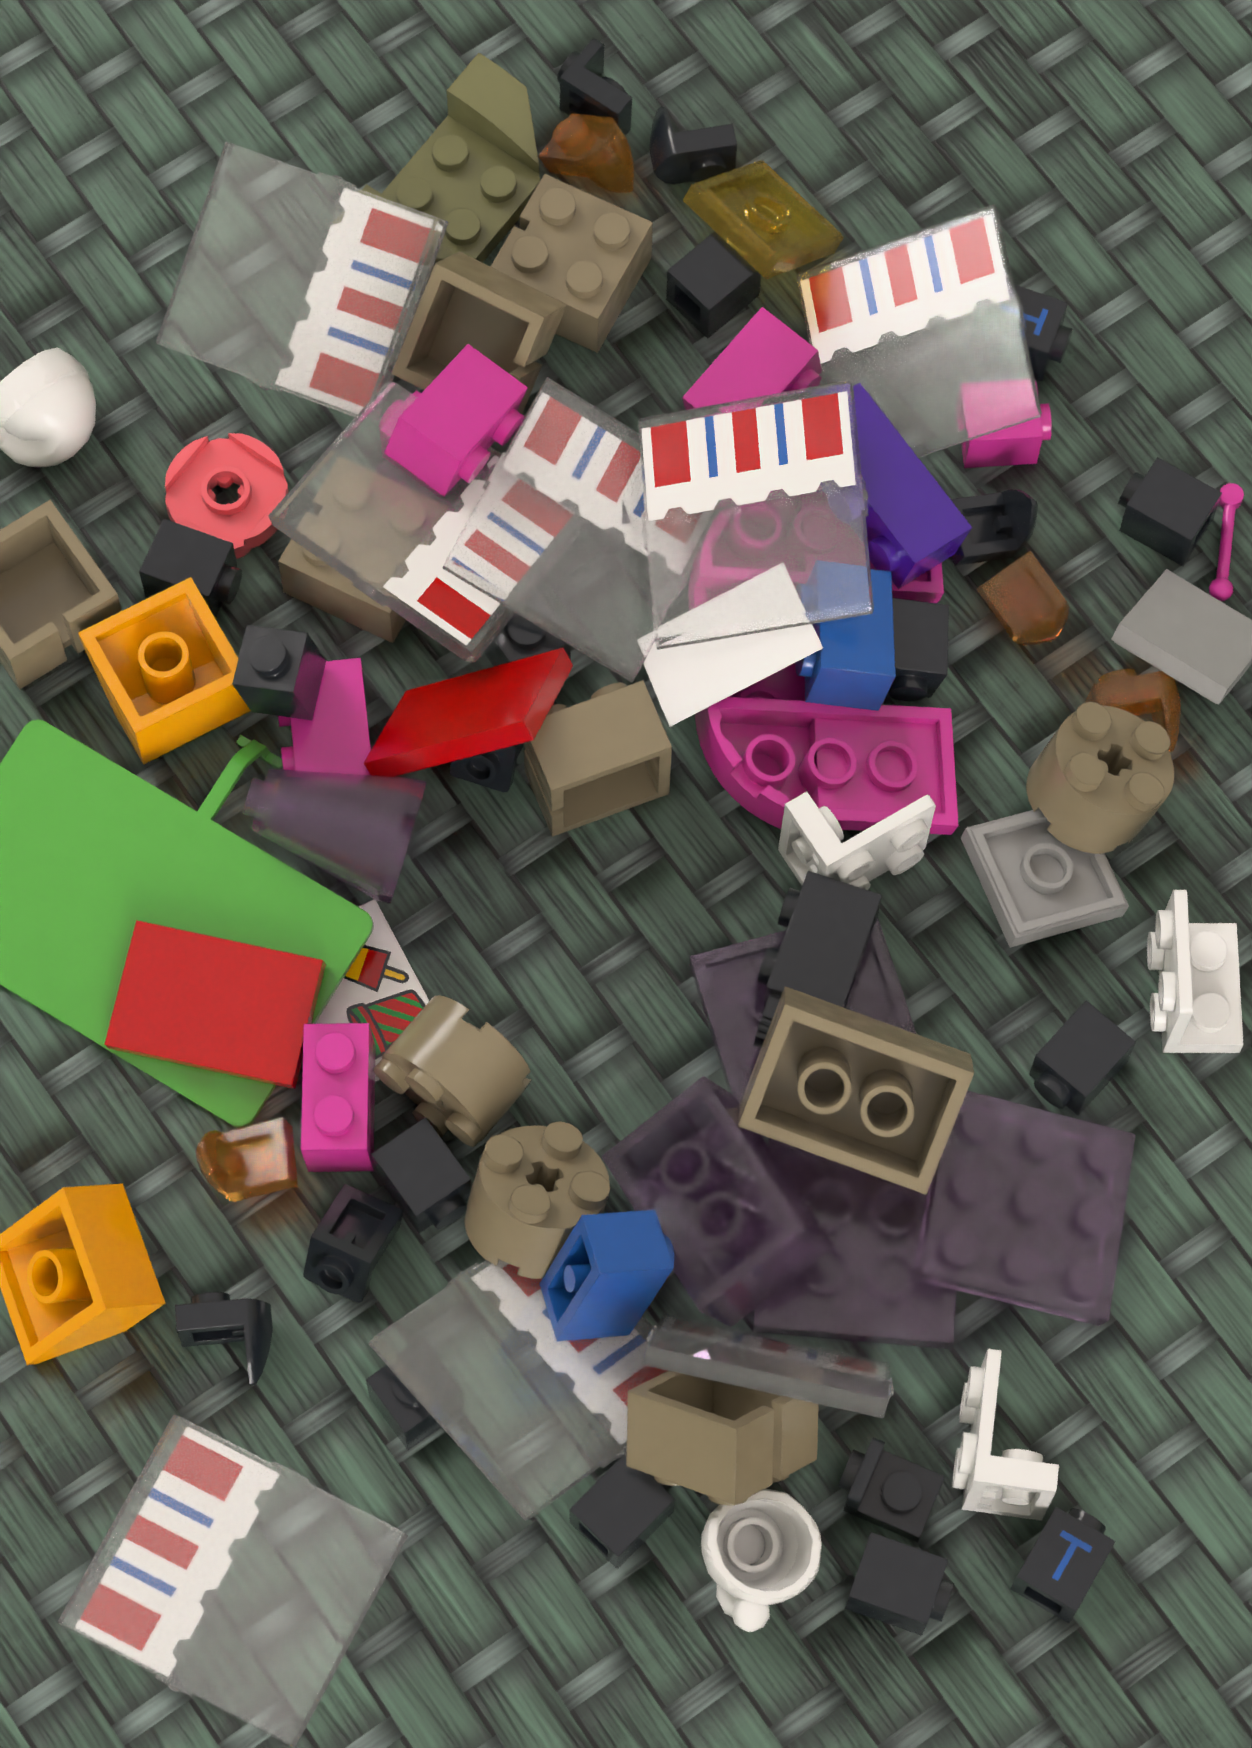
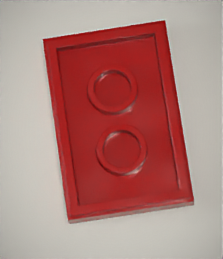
(469, 714)
(215, 1004)

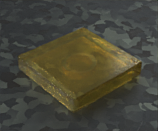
(763, 219)

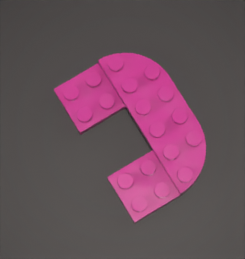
(853, 760)

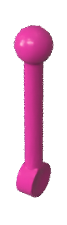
(1230, 500)

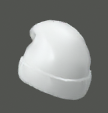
(46, 409)
(739, 1535)

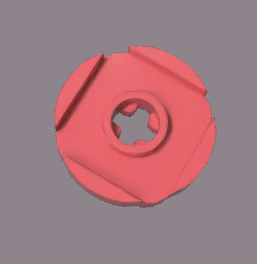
(223, 462)

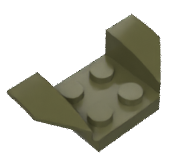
(475, 164)

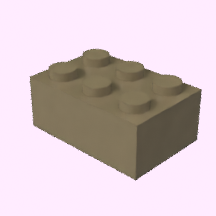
(855, 1090)

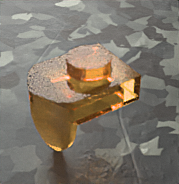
(591, 149)
(1026, 602)
(1141, 695)
(249, 1159)

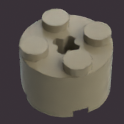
(1101, 777)
(454, 1071)
(532, 1194)

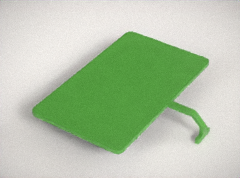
(103, 848)

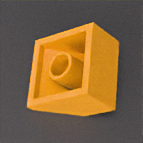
(165, 670)
(76, 1271)

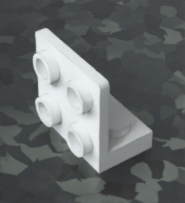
(813, 842)
(1197, 982)
(998, 1485)

